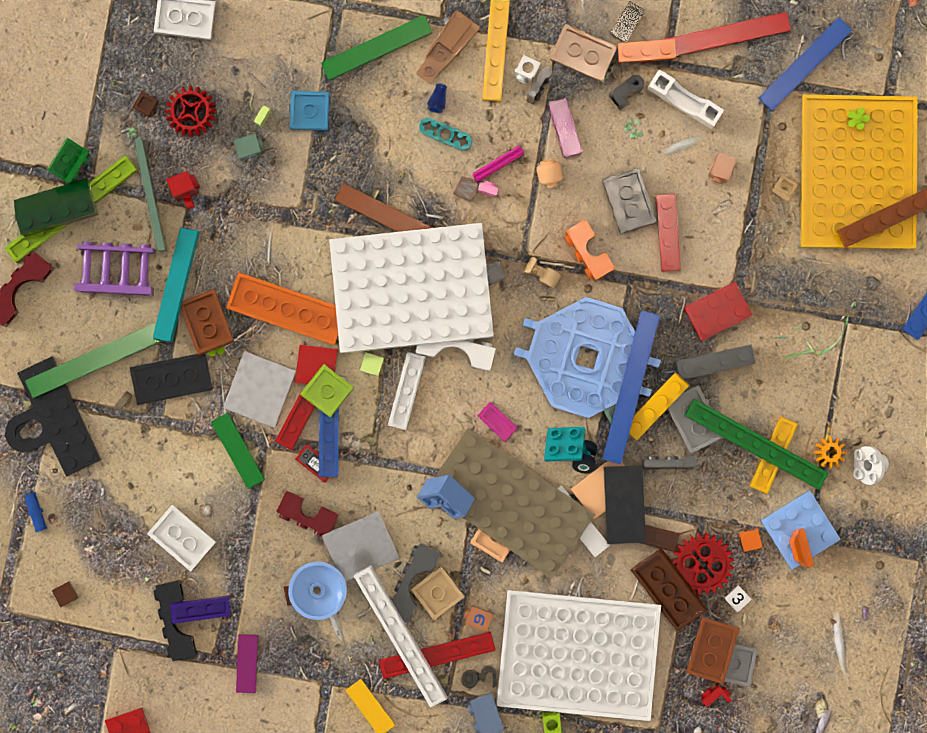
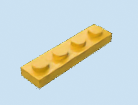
(657, 405)

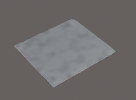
(259, 389)
(360, 545)

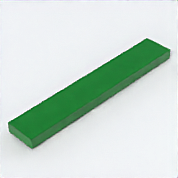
(376, 47)

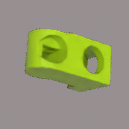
(551, 722)

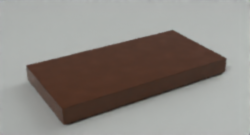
(669, 589)

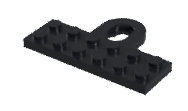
(60, 425)

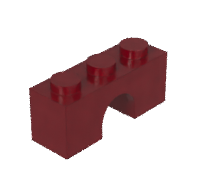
(292, 509)

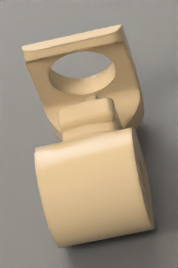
(547, 276)

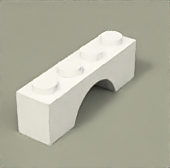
(692, 105)
(479, 355)

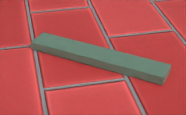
(150, 194)

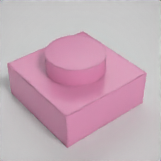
(488, 188)

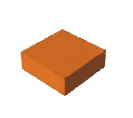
(750, 540)

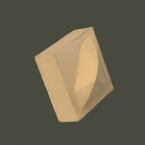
(785, 187)

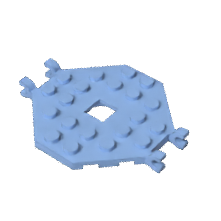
(557, 346)

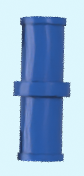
(35, 512)

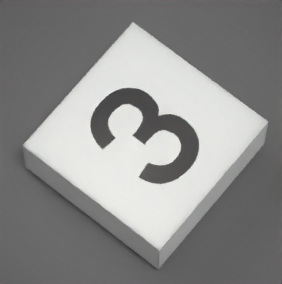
(737, 598)

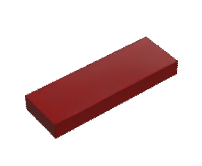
(295, 423)

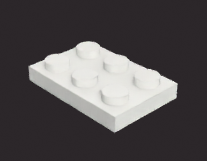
(185, 18)
(181, 538)

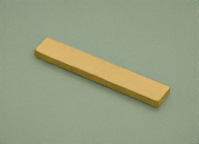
(496, 50)

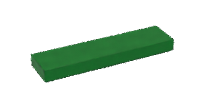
(237, 450)

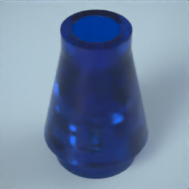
(438, 99)

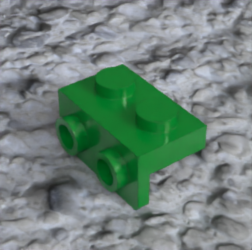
(68, 161)

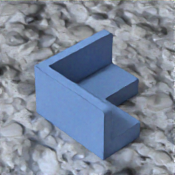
(447, 494)

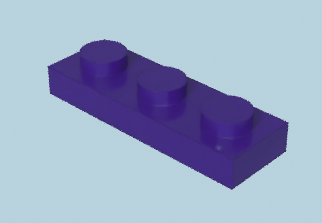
(200, 609)

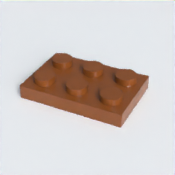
(206, 322)
(712, 650)

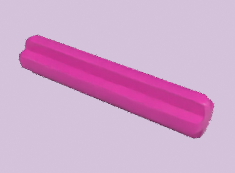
(498, 163)

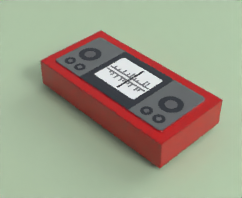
(310, 459)

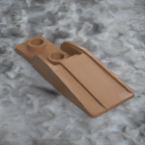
(447, 45)

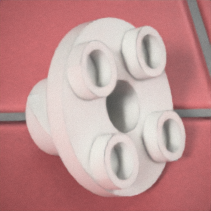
(869, 465)

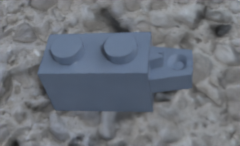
(486, 714)

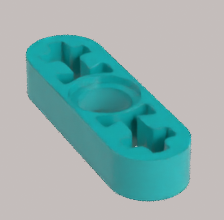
(434, 123)

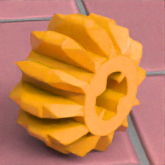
(825, 447)

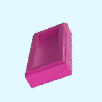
(497, 421)

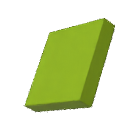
(327, 391)

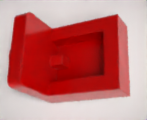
(711, 695)

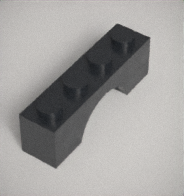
(180, 644)

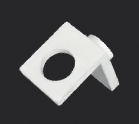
(523, 76)

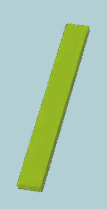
(100, 188)

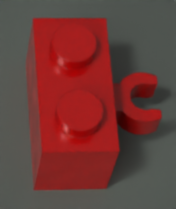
(184, 187)

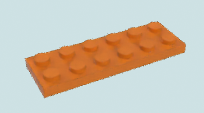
(284, 308)

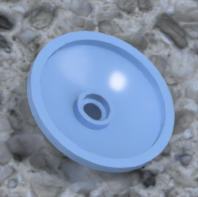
(331, 594)

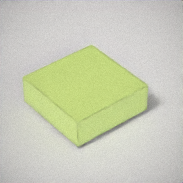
(262, 116)
(371, 364)

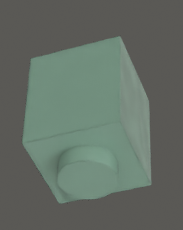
(248, 146)

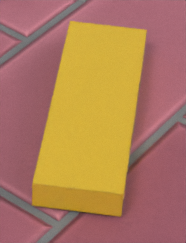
(370, 707)

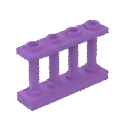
(105, 285)

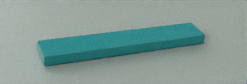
(176, 284)

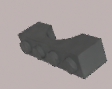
(715, 362)
(423, 560)

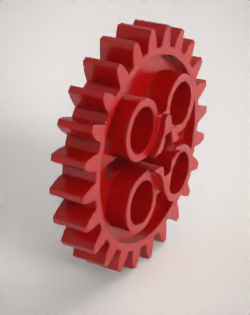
(716, 553)

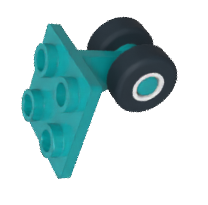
(570, 445)

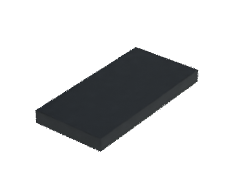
(171, 378)
(624, 504)

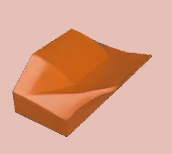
(800, 548)

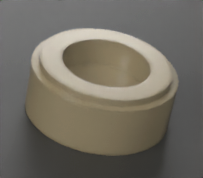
(123, 400)

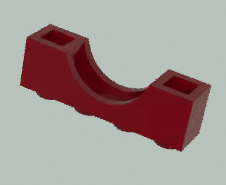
(33, 269)

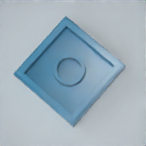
(309, 110)

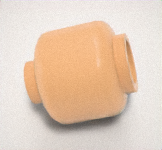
(549, 172)

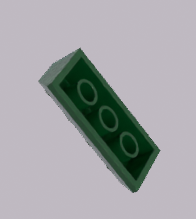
(55, 207)

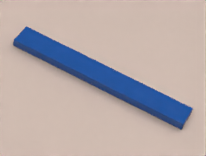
(630, 387)

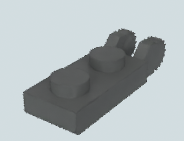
(670, 463)

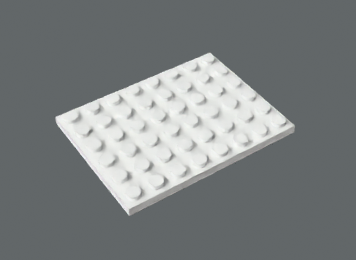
(411, 288)
(578, 655)

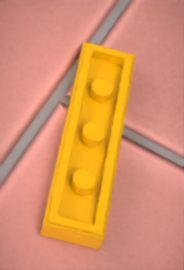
(765, 471)

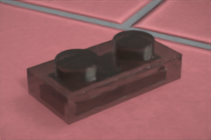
(627, 22)

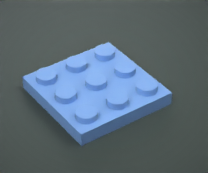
(797, 514)

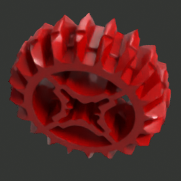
(205, 101)

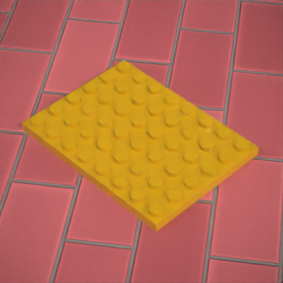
(855, 170)

